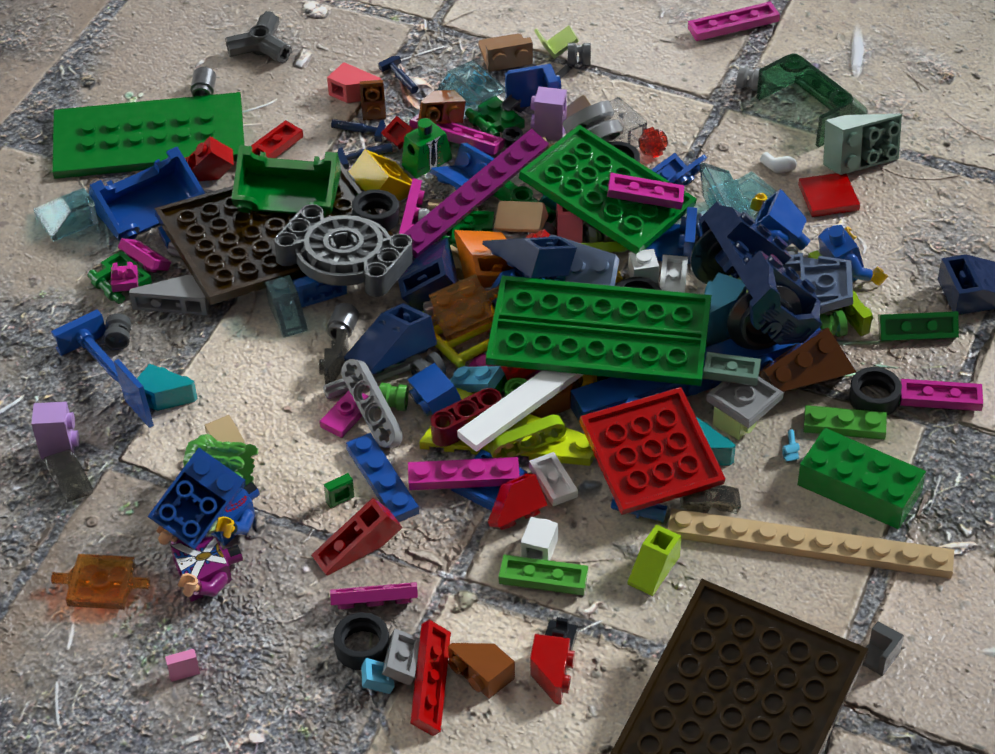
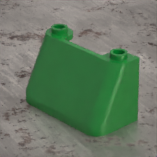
(284, 183)

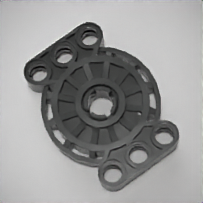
(343, 250)

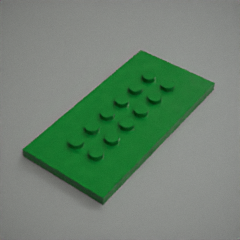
(138, 133)
(599, 330)

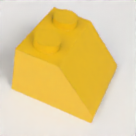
(377, 172)

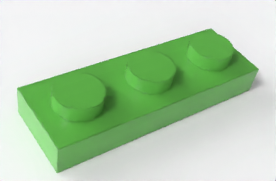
(845, 422)
(543, 574)

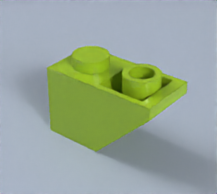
(655, 560)

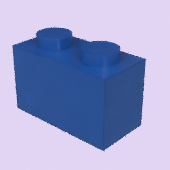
(432, 390)

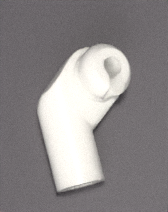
(779, 164)

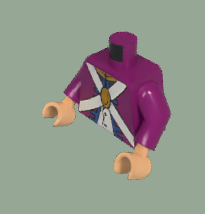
(203, 569)

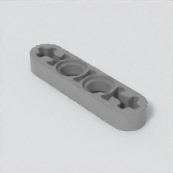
(369, 405)

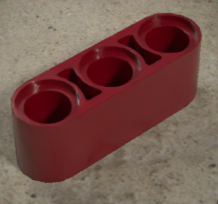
(452, 418)

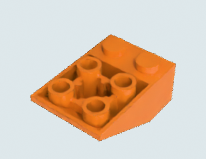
(477, 258)

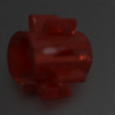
(653, 142)

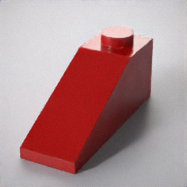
(357, 537)

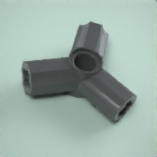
(260, 40)

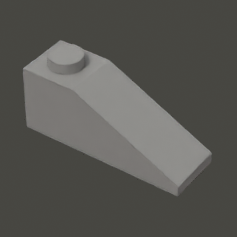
(172, 296)

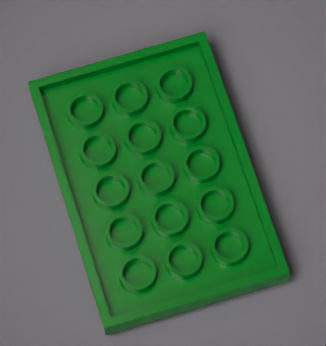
(577, 178)

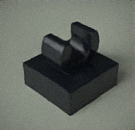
(563, 629)

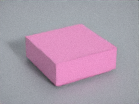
(182, 665)

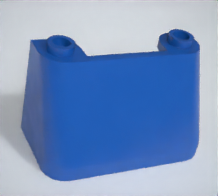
(130, 203)

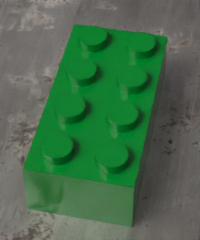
(861, 478)

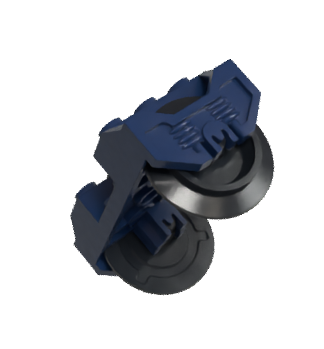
(778, 303)

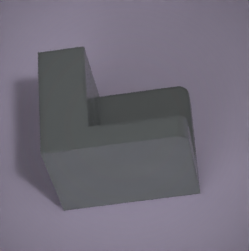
(882, 648)

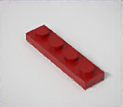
(430, 678)

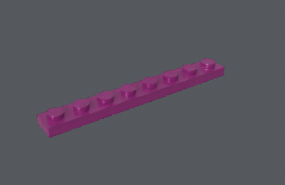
(475, 191)

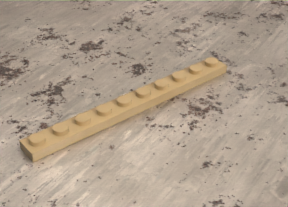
(812, 543)

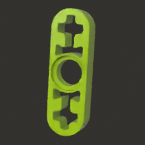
(543, 430)

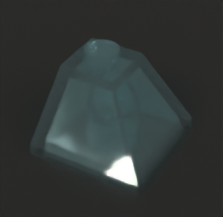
(472, 83)
(67, 214)

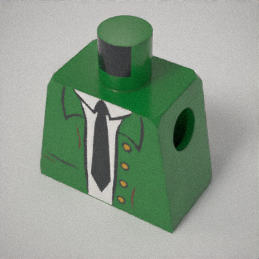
(425, 148)

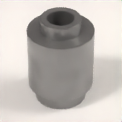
(203, 81)
(344, 317)

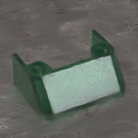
(798, 70)

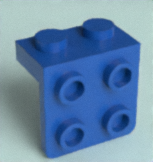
(525, 82)
(677, 172)

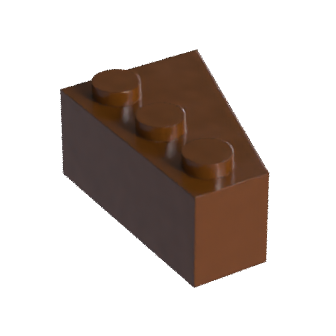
(808, 363)

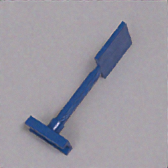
(82, 334)

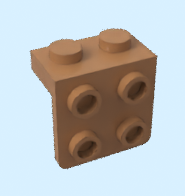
(506, 51)

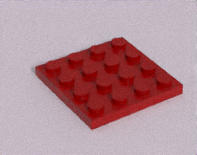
(651, 450)

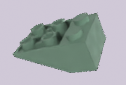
(861, 141)

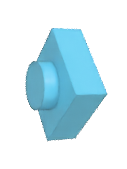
(373, 678)

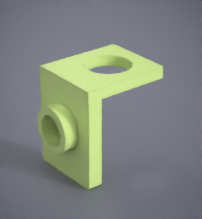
(559, 42)

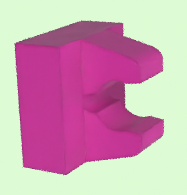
(124, 277)

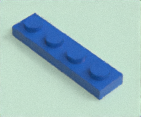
(382, 477)

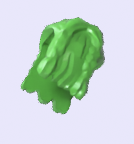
(231, 454)

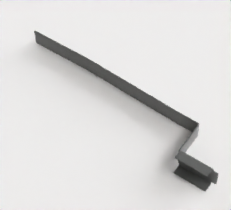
(511, 103)

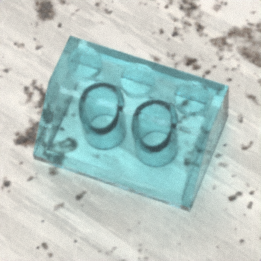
(720, 187)

